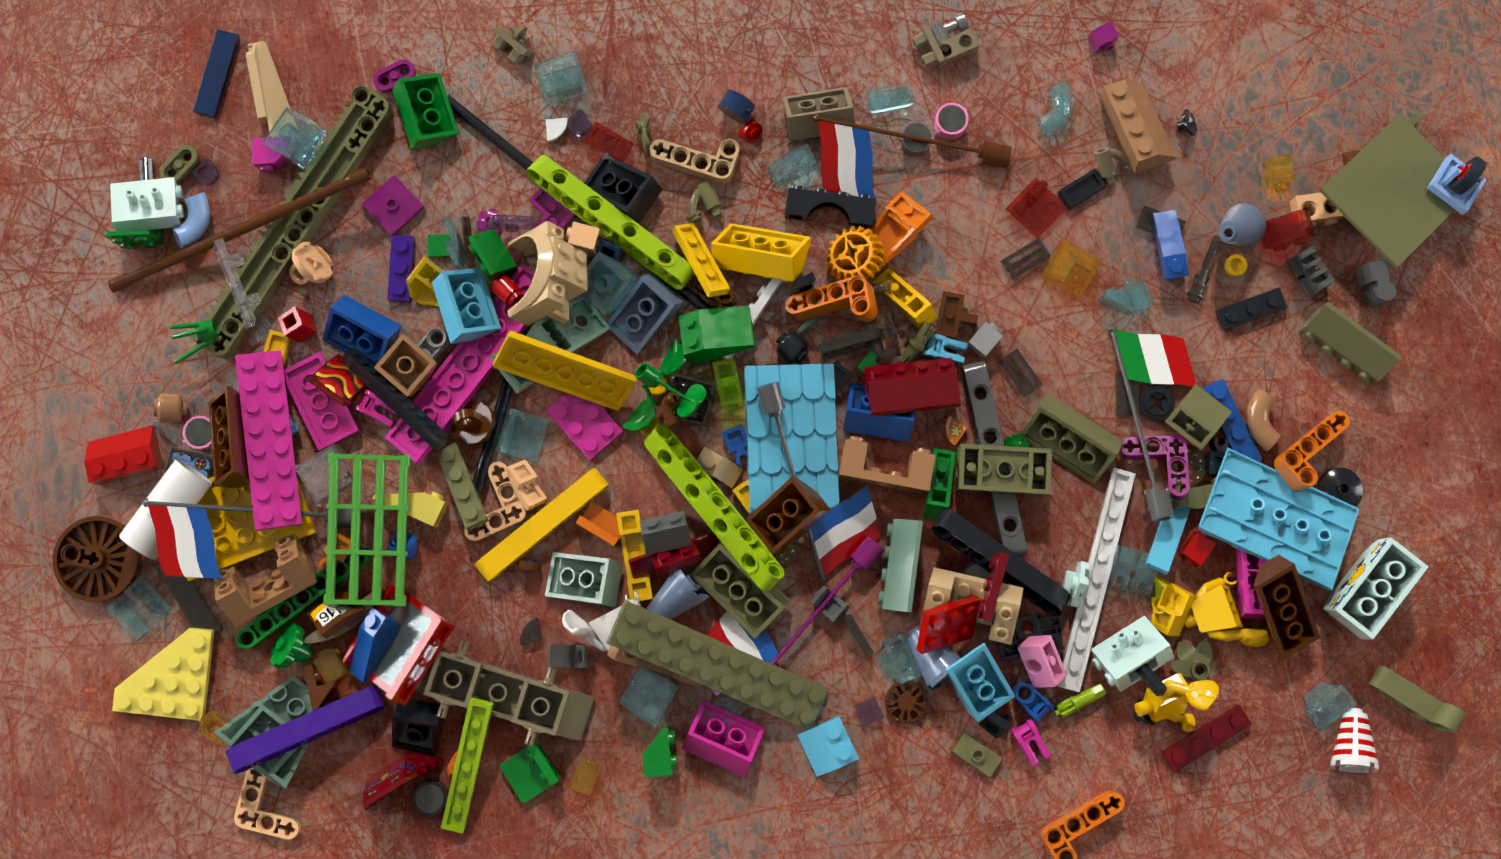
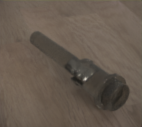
(1201, 279)

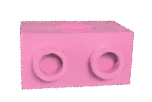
(1042, 661)

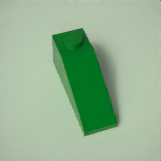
(941, 484)

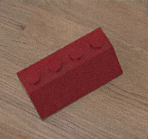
(911, 386)

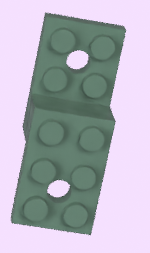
(564, 336)

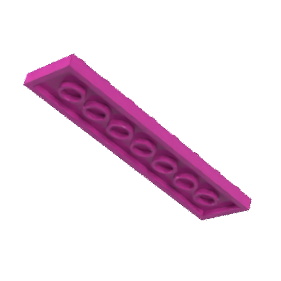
(268, 440)

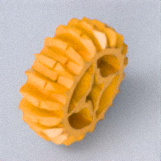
(866, 256)

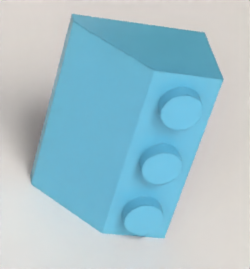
(465, 304)

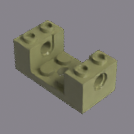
(979, 469)

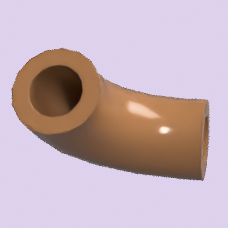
(1258, 420)

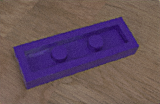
(400, 267)

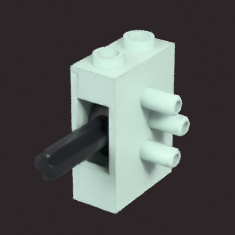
(146, 202)
(1134, 656)

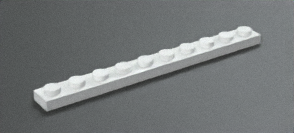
(1100, 563)

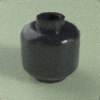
(792, 347)

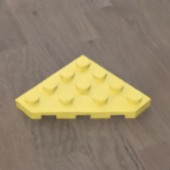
(172, 681)

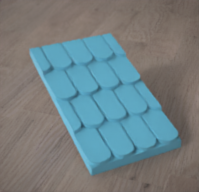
(807, 427)
(1267, 518)

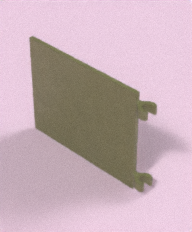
(1387, 190)

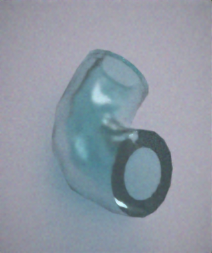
(1060, 110)

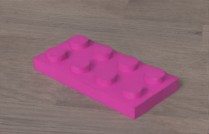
(323, 416)

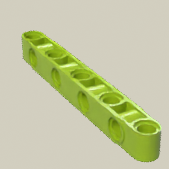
(611, 221)
(714, 507)

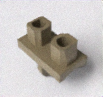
(505, 37)

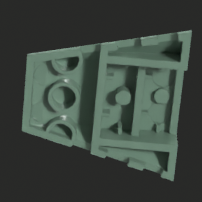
(277, 708)

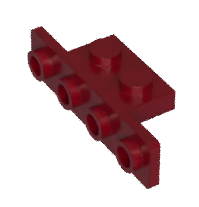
(673, 559)

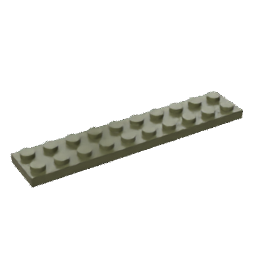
(716, 665)

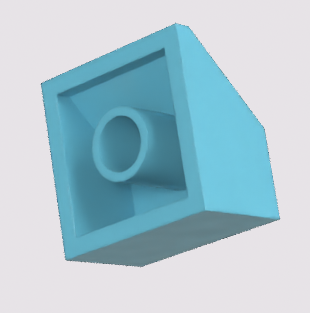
(828, 746)

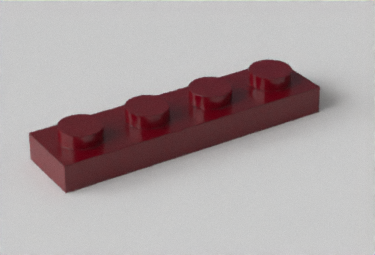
(1206, 738)

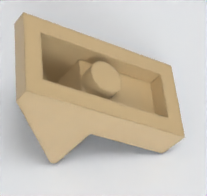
(719, 467)

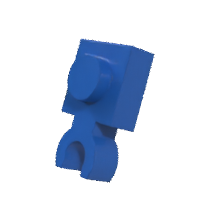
(736, 441)

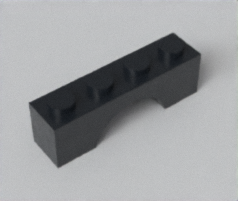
(804, 202)

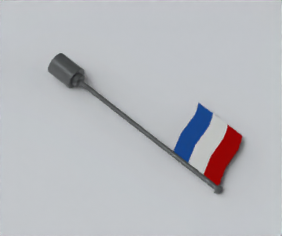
(846, 524)
(187, 538)

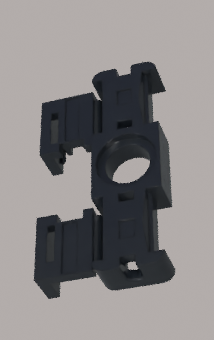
(1045, 625)

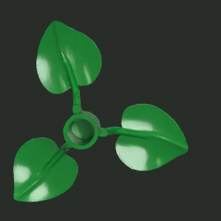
(652, 377)

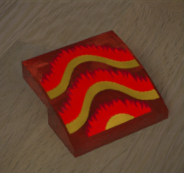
(338, 381)

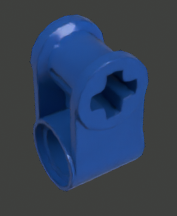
(1034, 704)

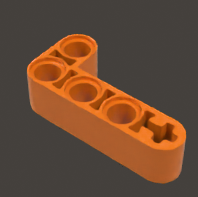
(804, 306)
(1312, 444)
(1084, 823)

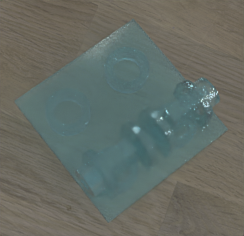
(521, 435)

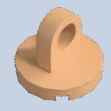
(311, 263)

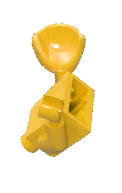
(1218, 617)
(1174, 702)

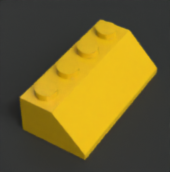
(760, 252)

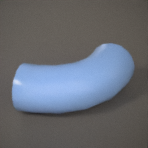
(196, 221)

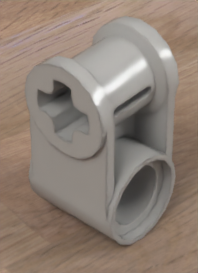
(428, 345)

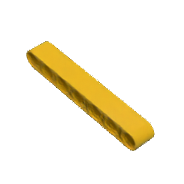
(541, 525)

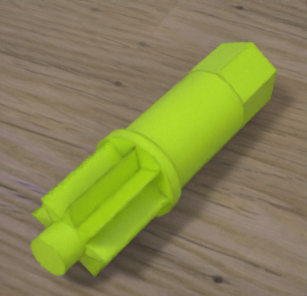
(1080, 700)

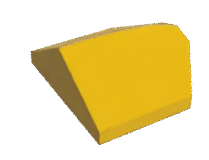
(421, 280)

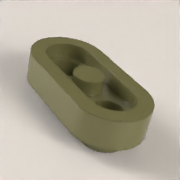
(178, 163)

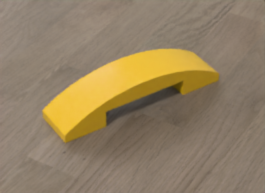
(633, 547)

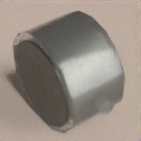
(912, 147)

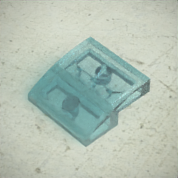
(456, 245)
(139, 608)

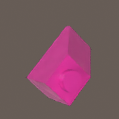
(264, 158)

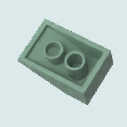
(584, 579)

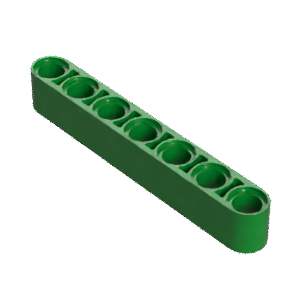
(296, 606)

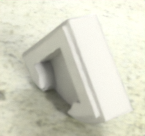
(555, 128)

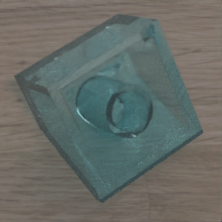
(560, 78)
(295, 137)
(608, 283)
(649, 695)

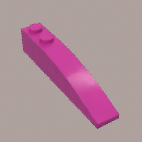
(1247, 598)

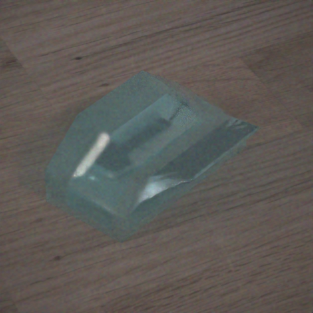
(897, 660)
(1327, 703)

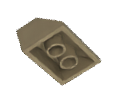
(829, 104)

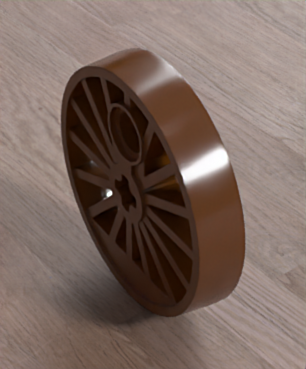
(95, 570)

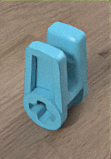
(938, 351)

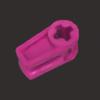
(370, 405)
(1027, 733)

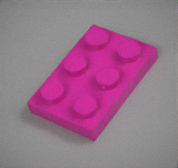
(585, 424)

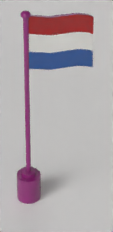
(733, 634)

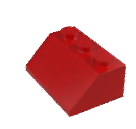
(123, 456)

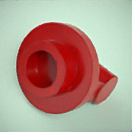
(751, 132)

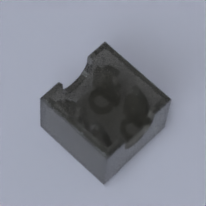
(701, 416)

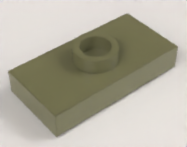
(977, 754)

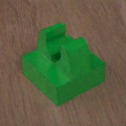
(867, 361)

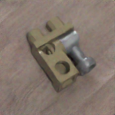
(942, 47)

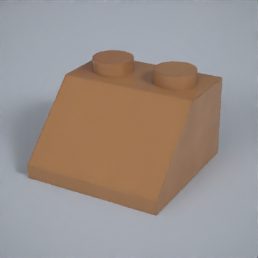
(406, 366)

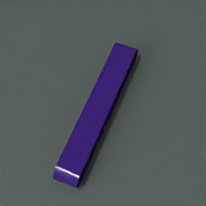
(304, 729)

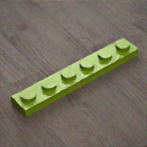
(467, 765)

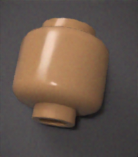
(170, 408)

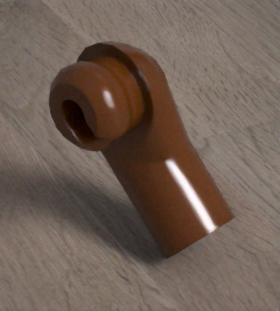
(668, 406)

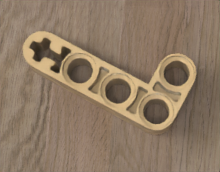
(693, 157)

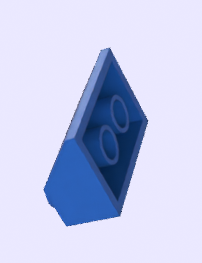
(359, 327)
(859, 418)

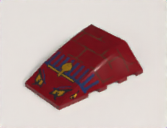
(396, 775)

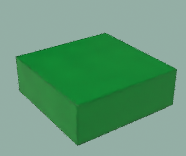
(436, 246)

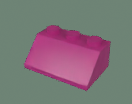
(723, 744)

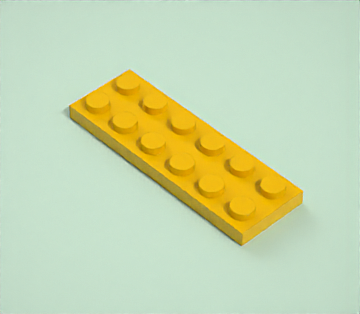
(564, 370)

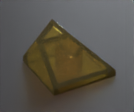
(1071, 268)

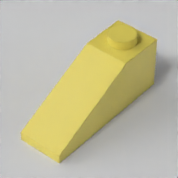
(422, 506)

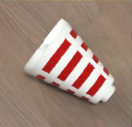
(1354, 744)

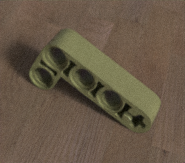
(1437, 714)

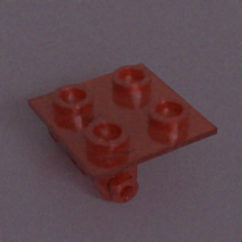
(1036, 207)

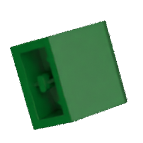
(493, 253)
(659, 757)

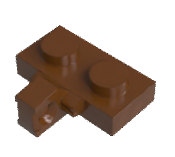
(953, 315)

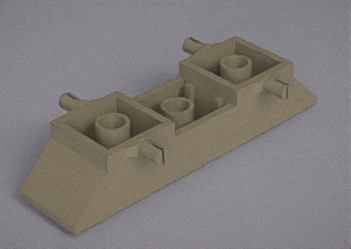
(515, 696)

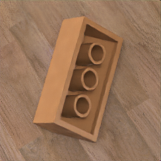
(1137, 125)

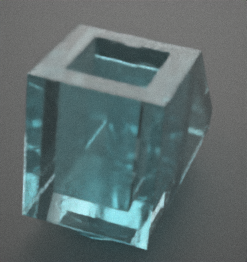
(1129, 299)

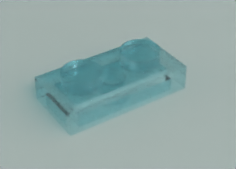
(890, 97)

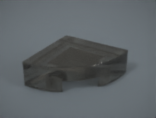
(531, 632)

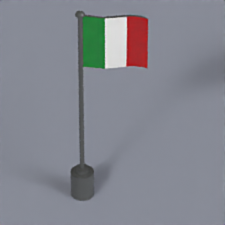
(1152, 361)

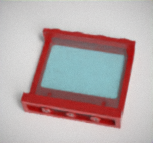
(411, 650)

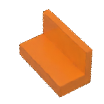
(600, 523)

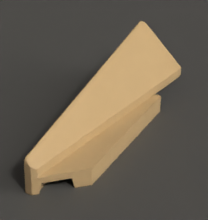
(266, 85)

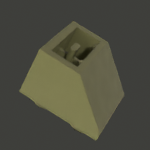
(1198, 416)

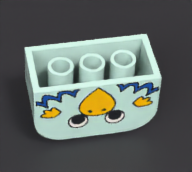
(1374, 587)

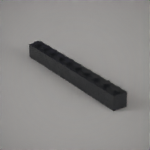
(395, 399)

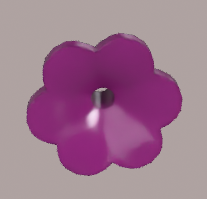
(483, 218)

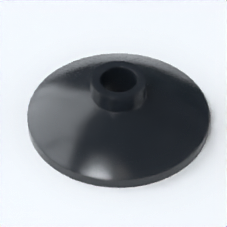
(1334, 478)

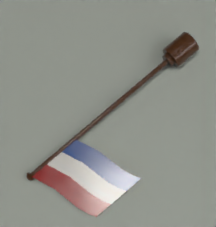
(849, 154)

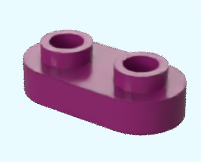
(393, 73)

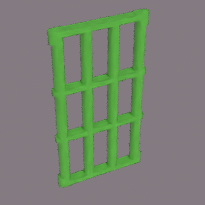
(378, 552)

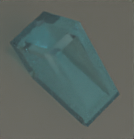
(792, 165)

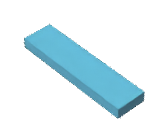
(1167, 540)

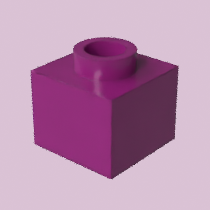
(1103, 37)

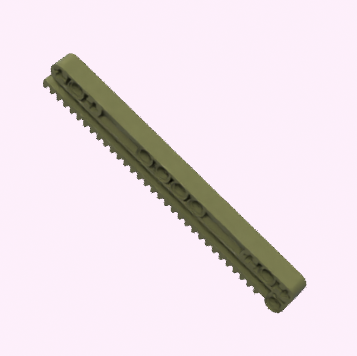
(264, 269)

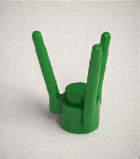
(204, 330)

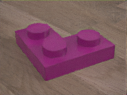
(551, 209)

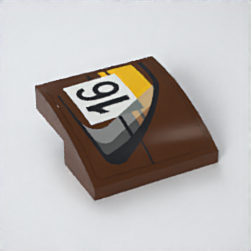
(331, 617)

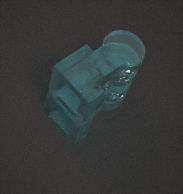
(1127, 560)

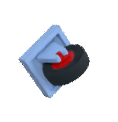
(1458, 182)

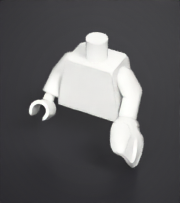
(599, 628)

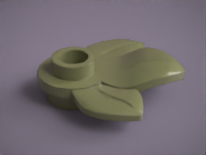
(644, 128)
(1191, 657)

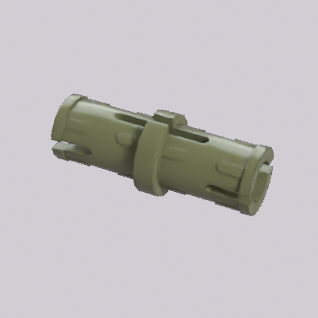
(917, 343)

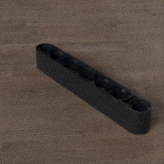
(980, 548)

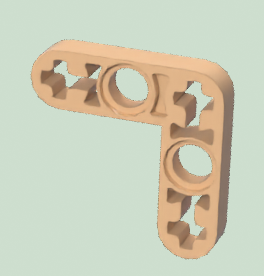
(507, 506)
(253, 809)

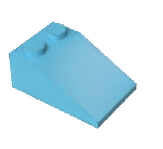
(979, 683)

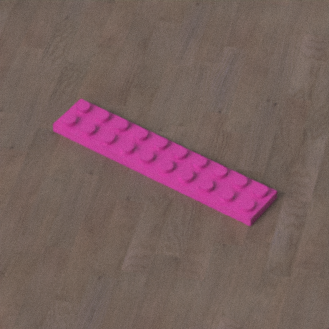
(459, 377)

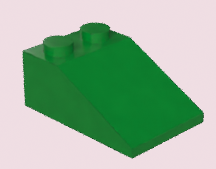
(716, 333)

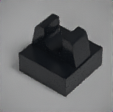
(995, 724)

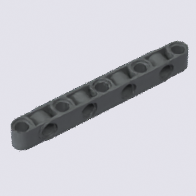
(986, 420)

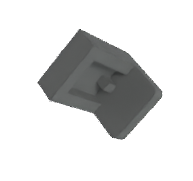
(834, 608)

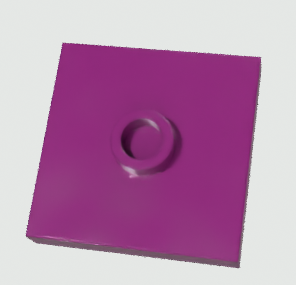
(393, 205)

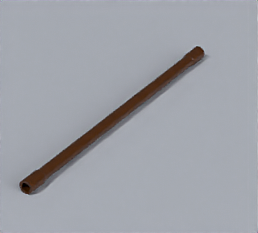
(351, 180)

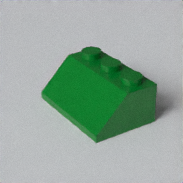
(425, 110)

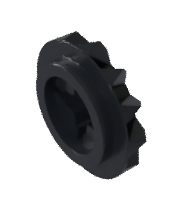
(1156, 392)

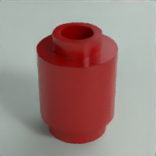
(507, 290)

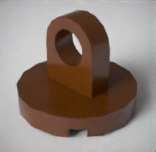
(473, 423)

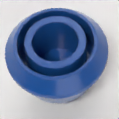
(411, 544)

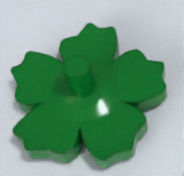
(1016, 441)

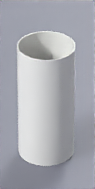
(178, 485)

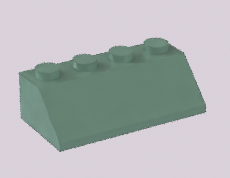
(901, 565)

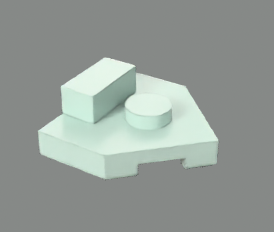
(1076, 583)

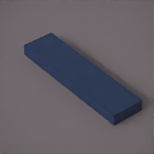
(216, 73)

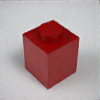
(297, 324)
(1196, 549)

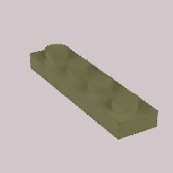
(462, 486)

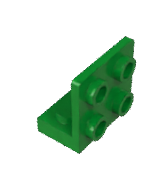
(128, 239)
(530, 772)

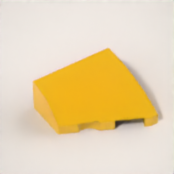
(1170, 607)

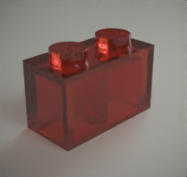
(1288, 229)

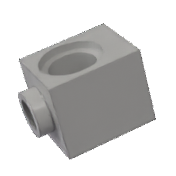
(985, 339)

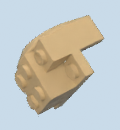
(557, 278)

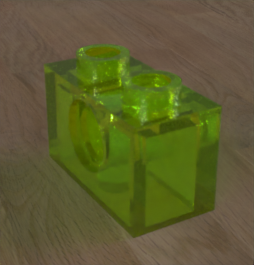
(728, 383)

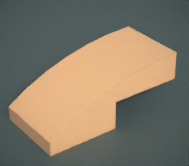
(524, 484)

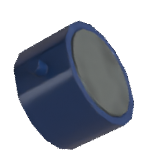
(736, 106)

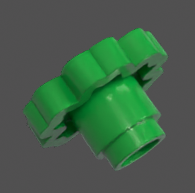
(290, 647)

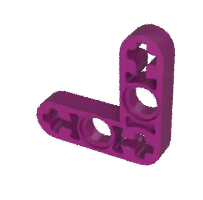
(1165, 452)

